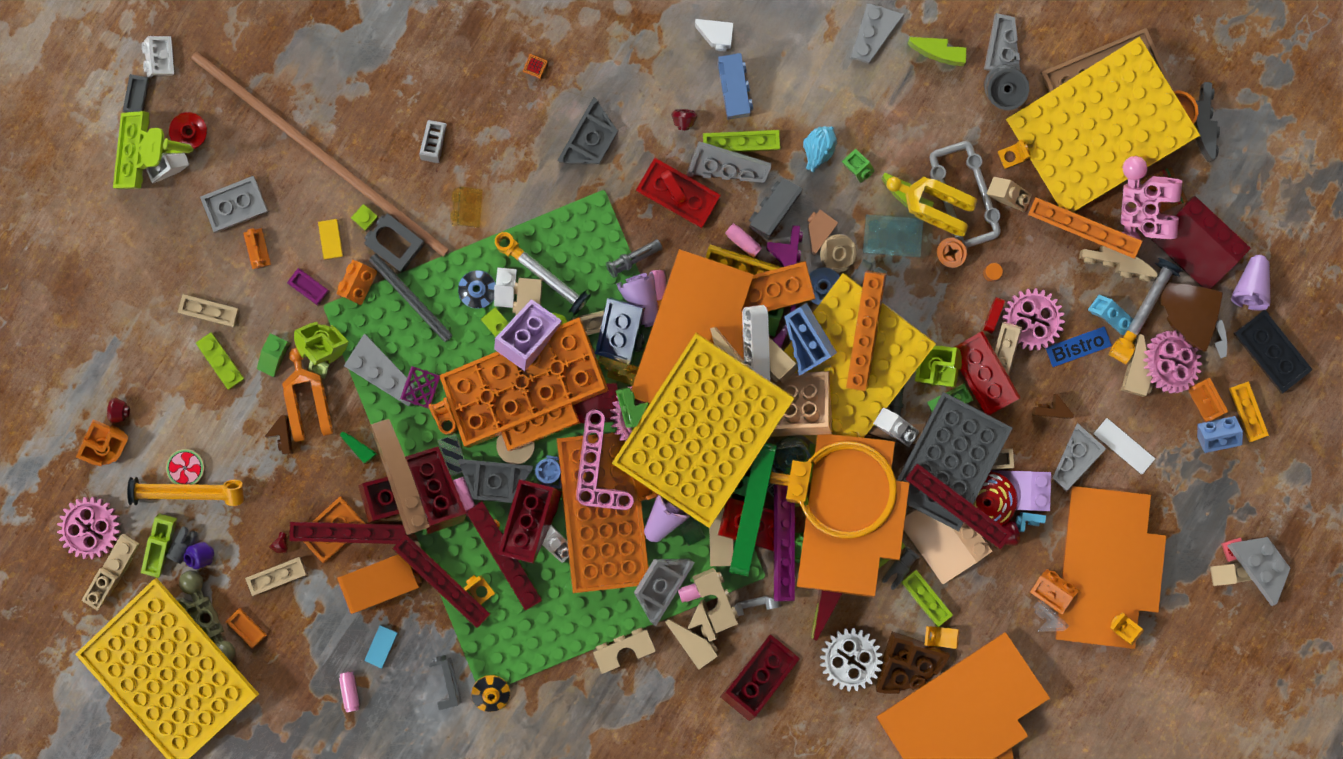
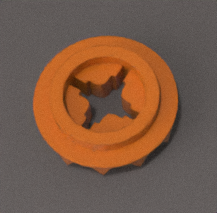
(950, 260)

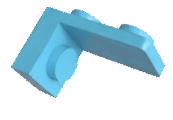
(1112, 313)

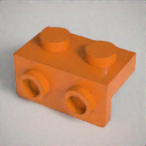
(356, 282)

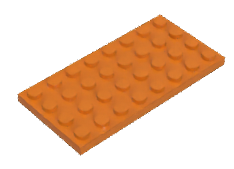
(602, 542)

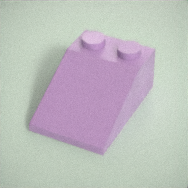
(527, 334)
(1032, 489)

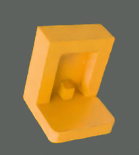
(1126, 628)

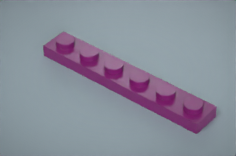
(784, 546)

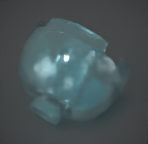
(790, 449)

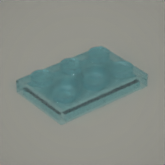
(892, 236)

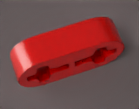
(673, 187)
(993, 315)

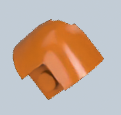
(102, 444)

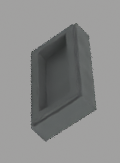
(136, 93)

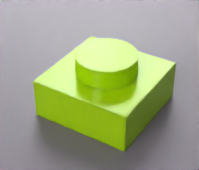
(364, 217)

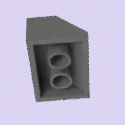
(775, 208)

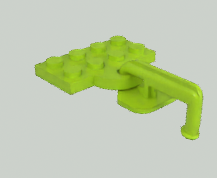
(140, 149)

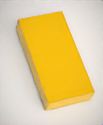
(330, 239)

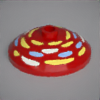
(1002, 497)

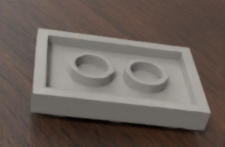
(234, 204)

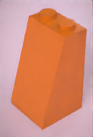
(378, 583)

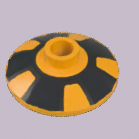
(490, 685)

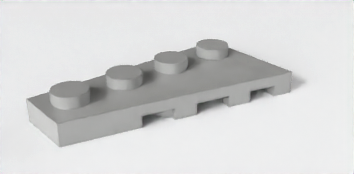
(719, 162)
(378, 369)

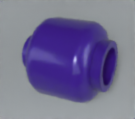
(199, 555)

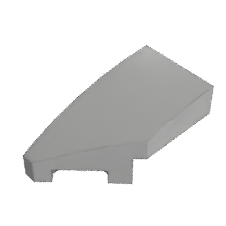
(1221, 345)

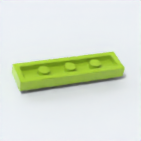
(744, 140)

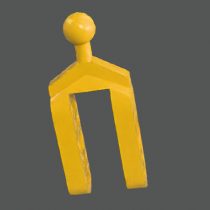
(931, 214)

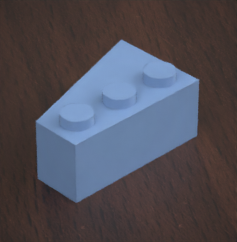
(734, 86)
(808, 339)

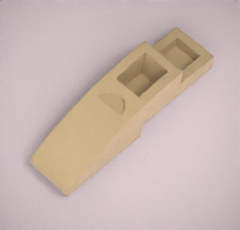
(1124, 264)
(111, 572)

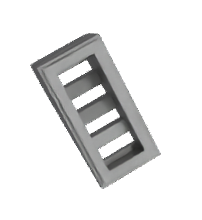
(435, 156)

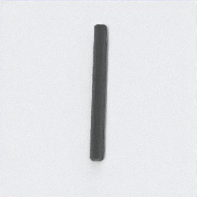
(410, 297)

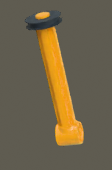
(230, 492)

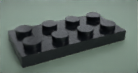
(1273, 351)

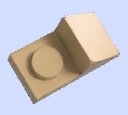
(1228, 574)
(701, 617)

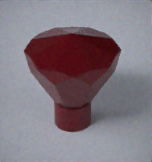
(279, 544)

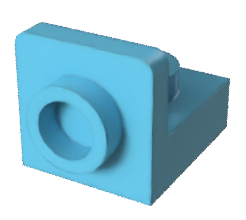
(1033, 519)

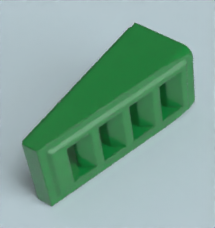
(363, 452)

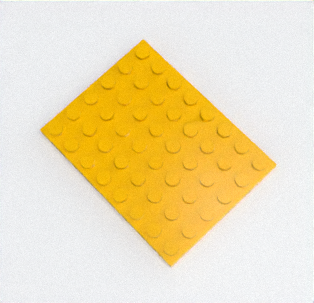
(1100, 120)
(896, 357)
(703, 430)
(166, 673)

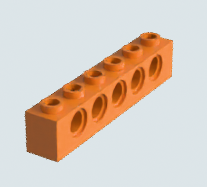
(866, 330)

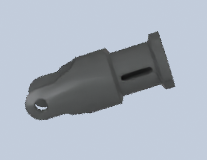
(901, 567)

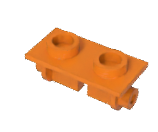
(257, 248)

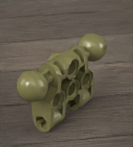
(192, 583)

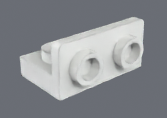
(158, 56)

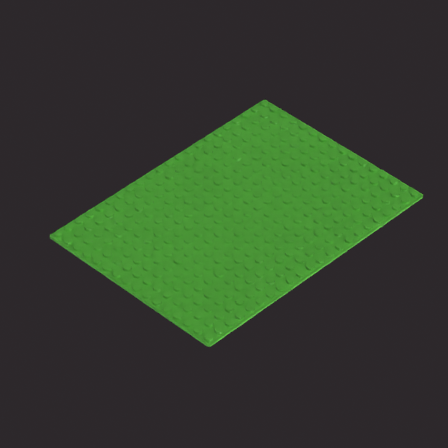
(575, 248)

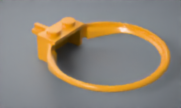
(799, 480)

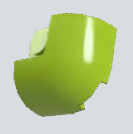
(320, 343)
(940, 367)

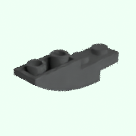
(1207, 129)

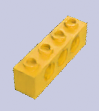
(738, 260)

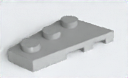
(874, 30)
(1002, 43)
(1077, 458)

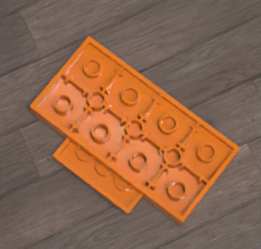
(695, 300)
(525, 406)
(847, 496)
(1109, 563)
(967, 708)

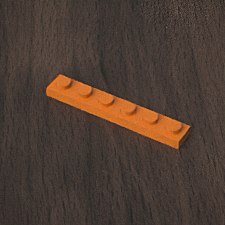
(1085, 228)

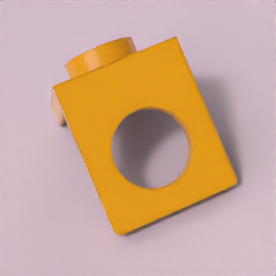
(1021, 154)
(472, 585)
(942, 637)

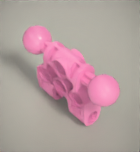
(1168, 191)

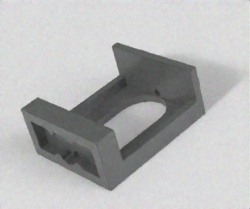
(416, 243)
(451, 682)

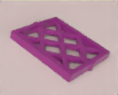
(408, 384)

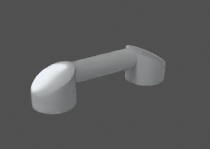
(769, 601)

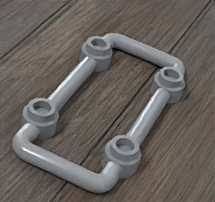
(973, 162)

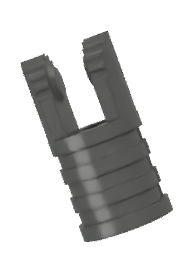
(179, 546)

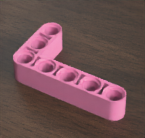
(593, 467)

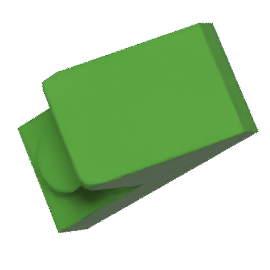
(631, 412)

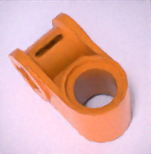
(443, 415)

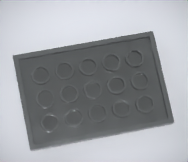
(958, 450)

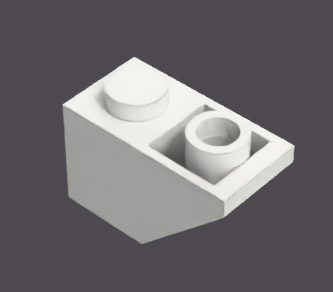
(896, 427)
(556, 544)

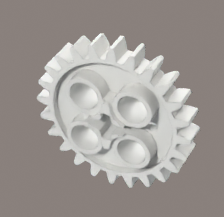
(840, 674)

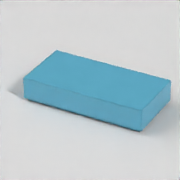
(381, 646)

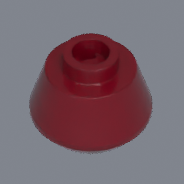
(684, 118)
(117, 410)
(1014, 539)

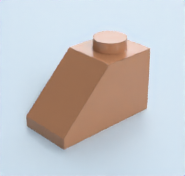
(819, 229)

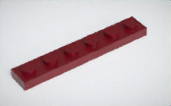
(958, 506)
(346, 532)
(509, 566)
(441, 581)

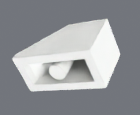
(716, 33)
(169, 165)

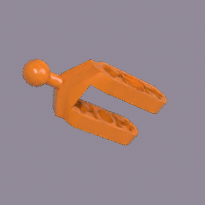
(299, 377)

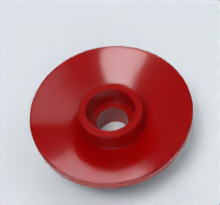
(185, 121)

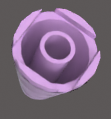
(1254, 285)
(641, 292)
(663, 519)

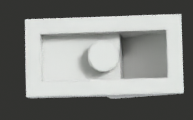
(504, 287)

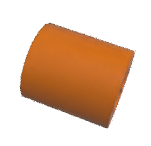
(992, 272)

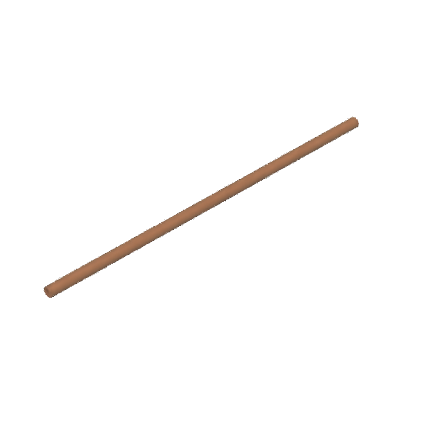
(319, 153)

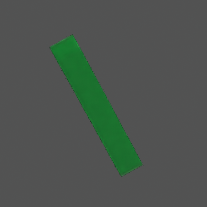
(752, 510)

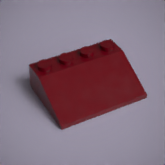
(1203, 244)

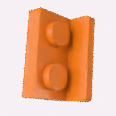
(1054, 591)

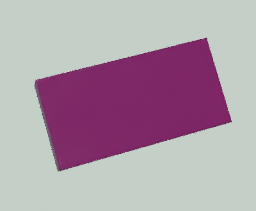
(308, 286)

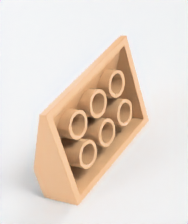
(811, 408)
(943, 547)

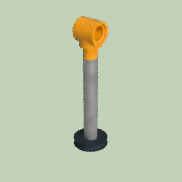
(513, 250)
(1123, 347)

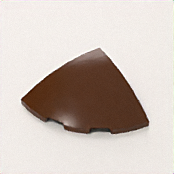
(1192, 312)
(908, 664)

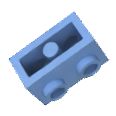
(1219, 434)

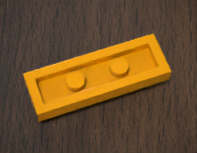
(1248, 411)

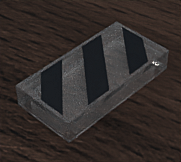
(451, 453)

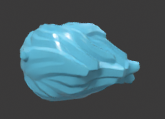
(819, 146)

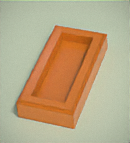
(246, 628)

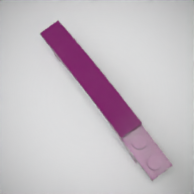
(787, 255)

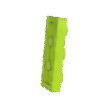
(220, 361)
(926, 598)

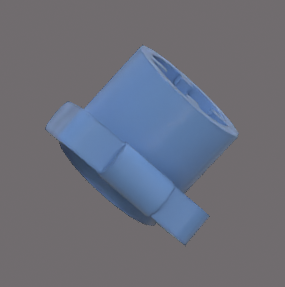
(548, 471)

